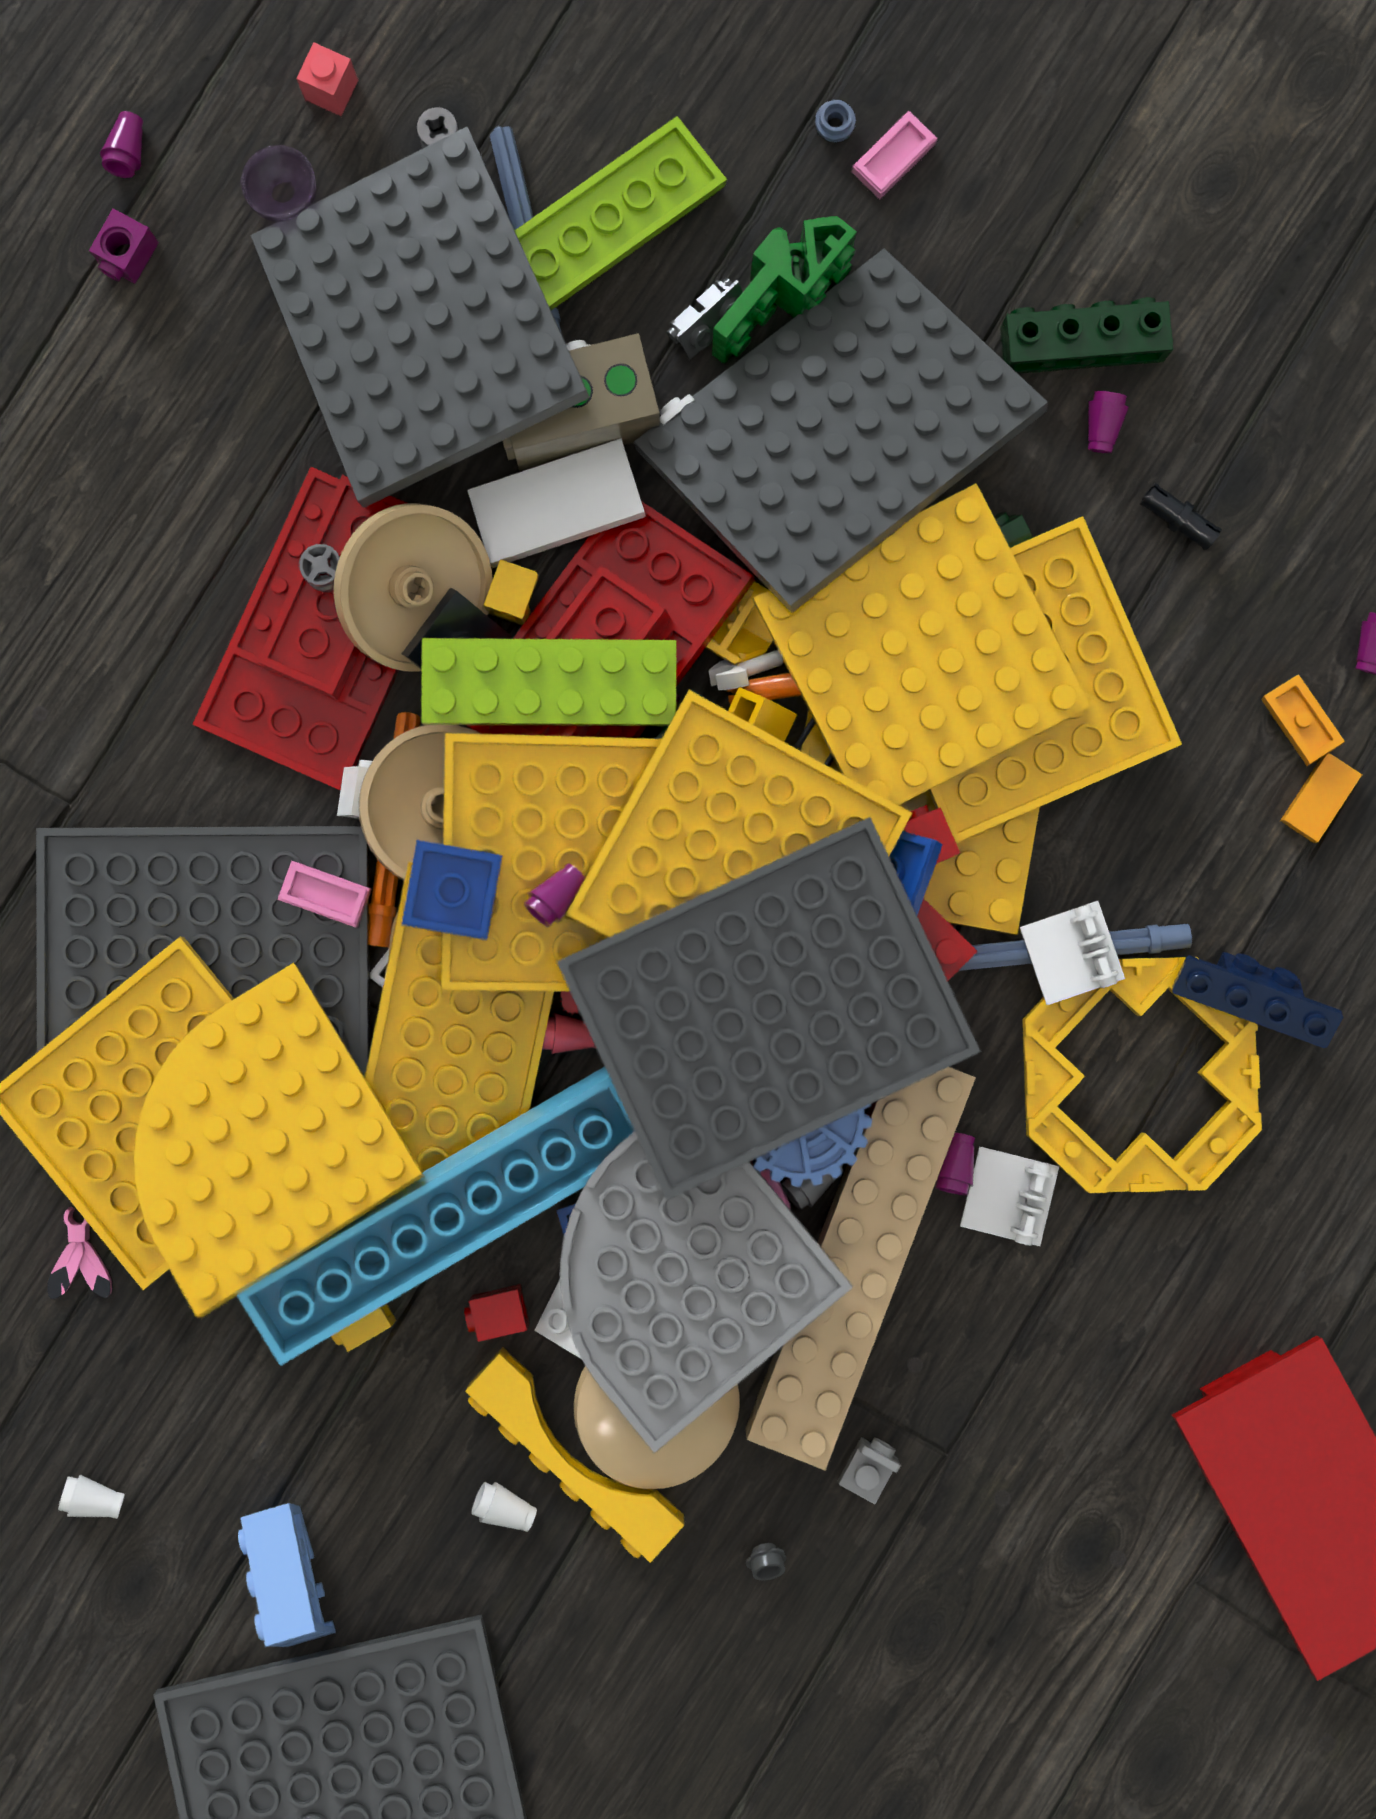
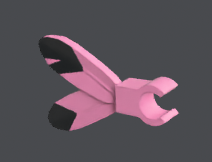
(77, 1255)

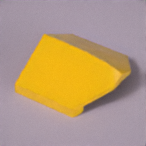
(743, 632)

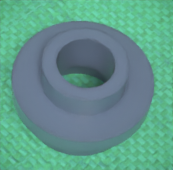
(839, 110)

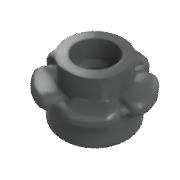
(766, 1562)

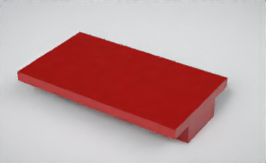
(636, 585)
(290, 672)
(1299, 1491)

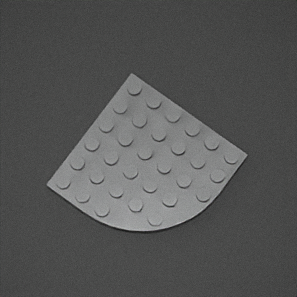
(685, 1289)

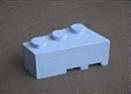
(282, 1577)

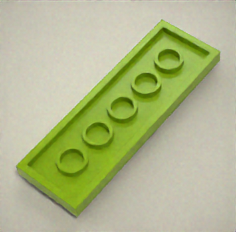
(618, 210)
(548, 682)

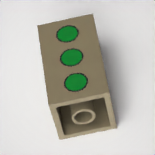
(618, 406)

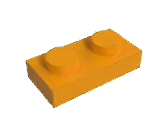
(1302, 720)

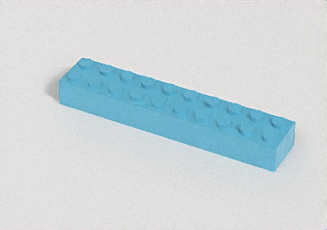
(440, 1217)

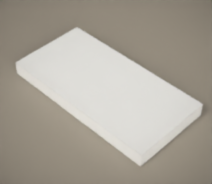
(556, 503)

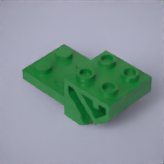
(824, 259)

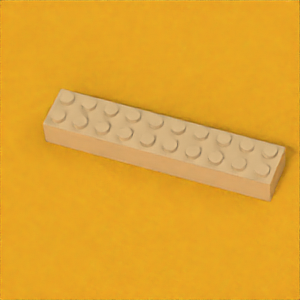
(869, 1241)

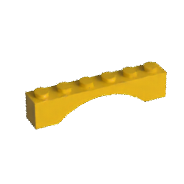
(637, 1514)

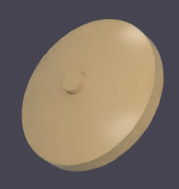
(398, 574)
(405, 795)
(627, 1457)

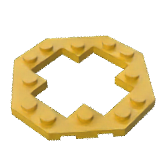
(1144, 1164)

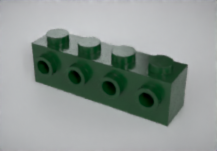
(1087, 336)

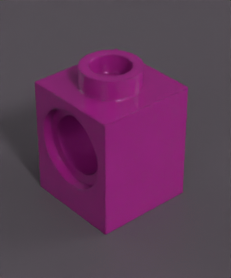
(118, 231)

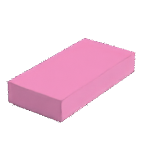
(894, 155)
(324, 894)

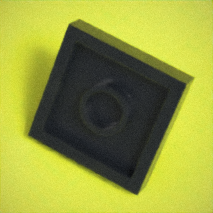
(454, 619)

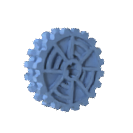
(818, 1151)

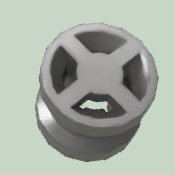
(433, 119)
(315, 562)

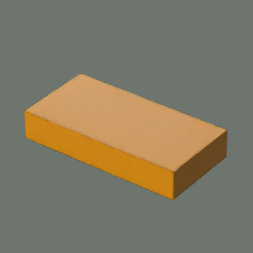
(1321, 797)

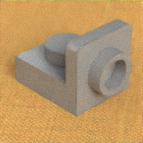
(869, 1469)

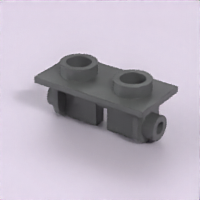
(695, 329)

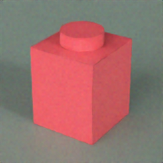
(327, 79)

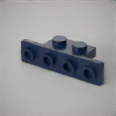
(1258, 995)

